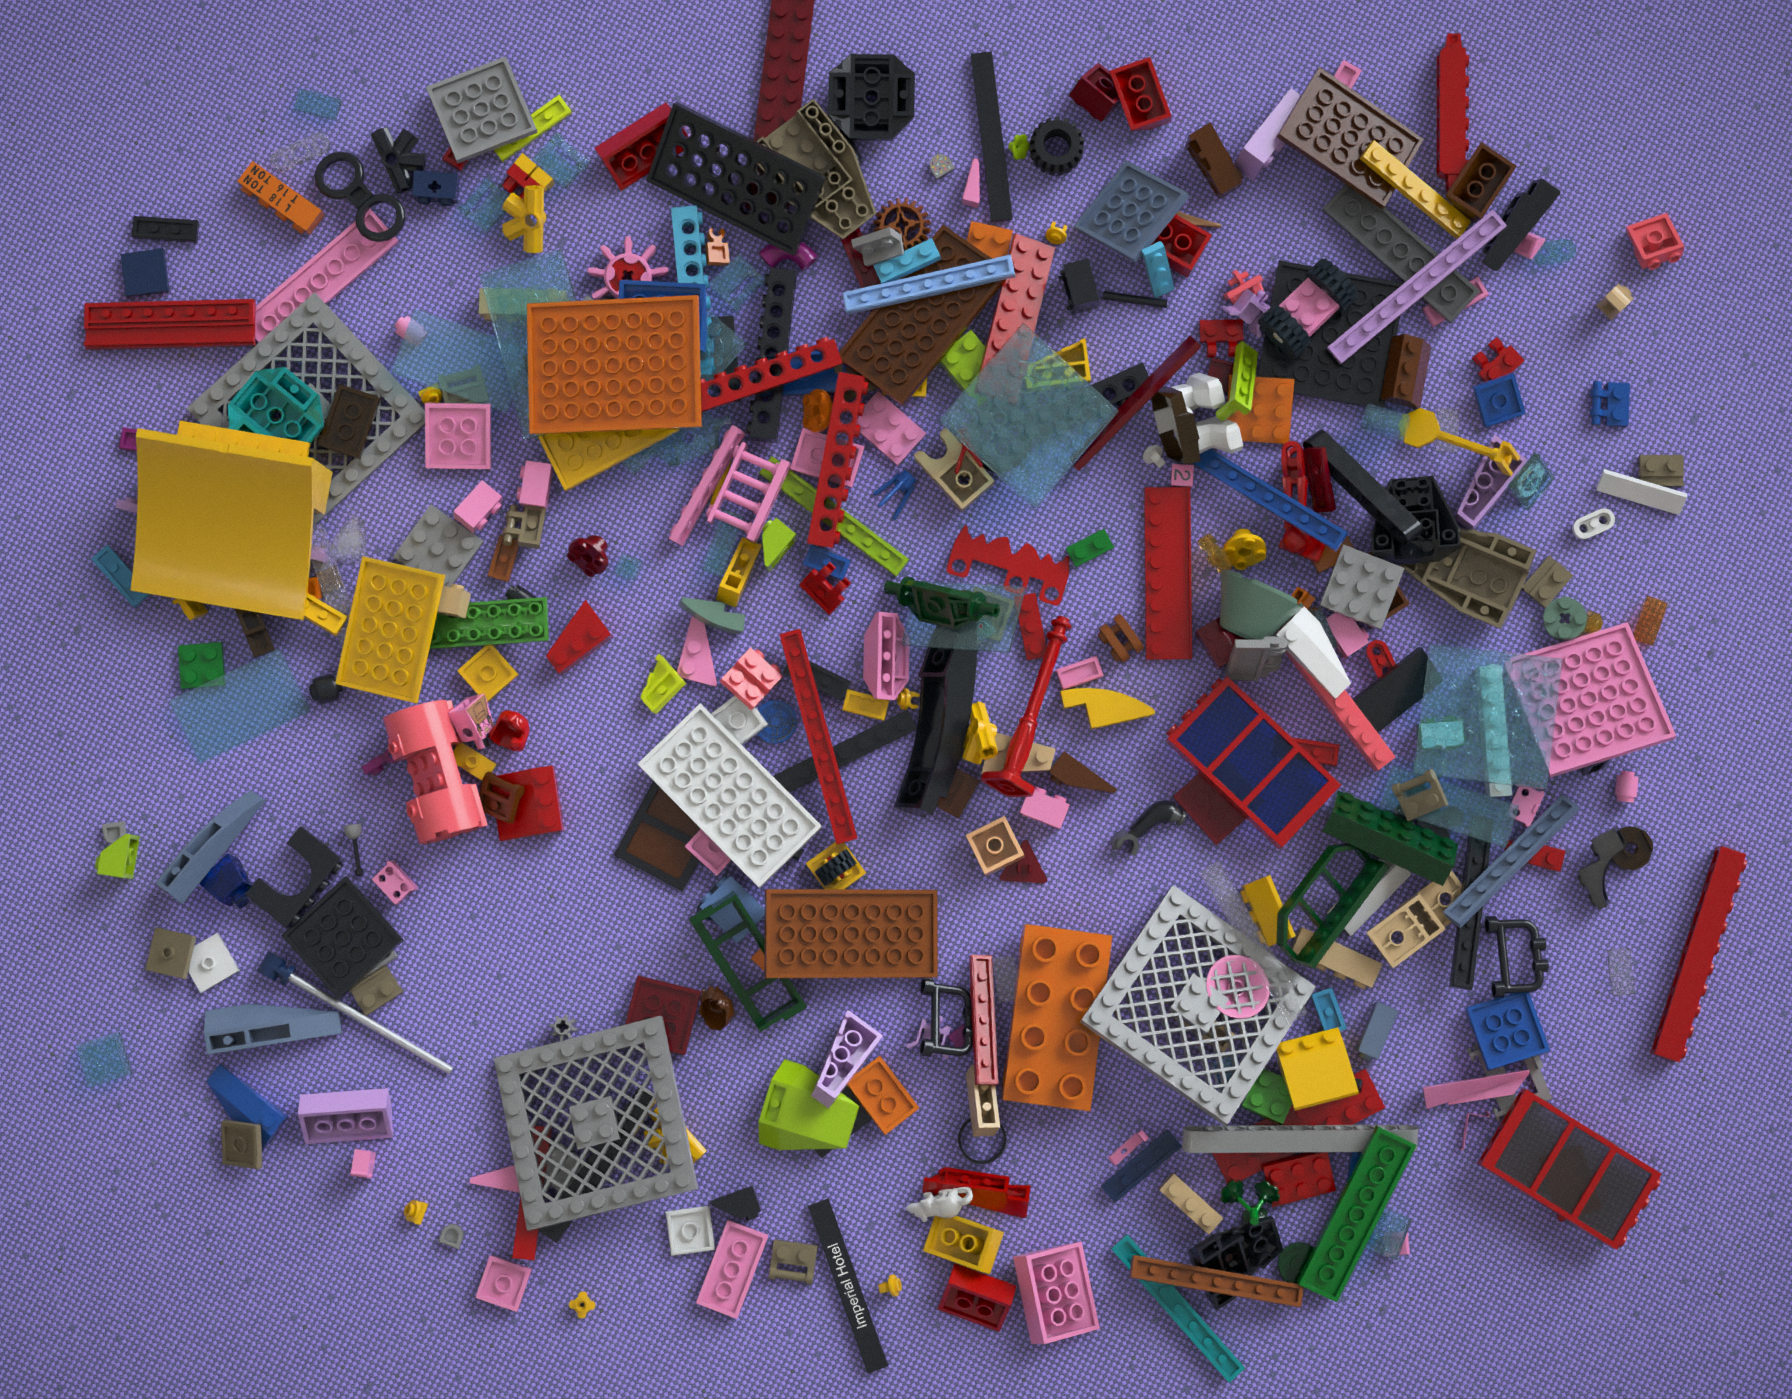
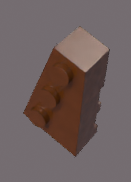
(1214, 161)

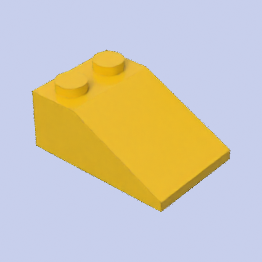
(964, 1242)

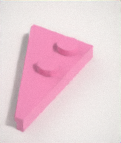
(696, 657)
(500, 1179)

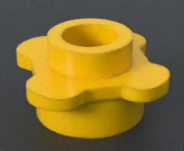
(588, 1304)

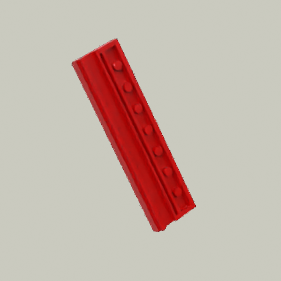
(169, 324)
(1168, 573)

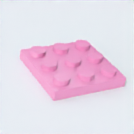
(458, 435)

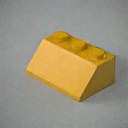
(1264, 907)

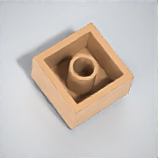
(995, 846)

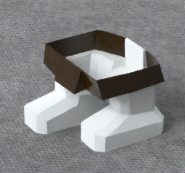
(1174, 412)

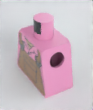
(473, 720)

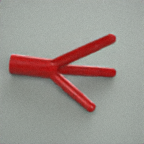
(964, 449)

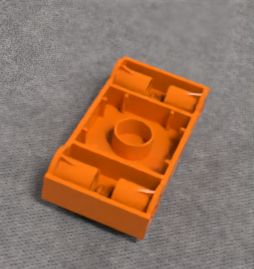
(1048, 1049)

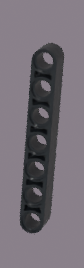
(1366, 490)

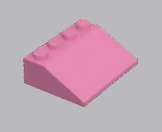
(1056, 1293)

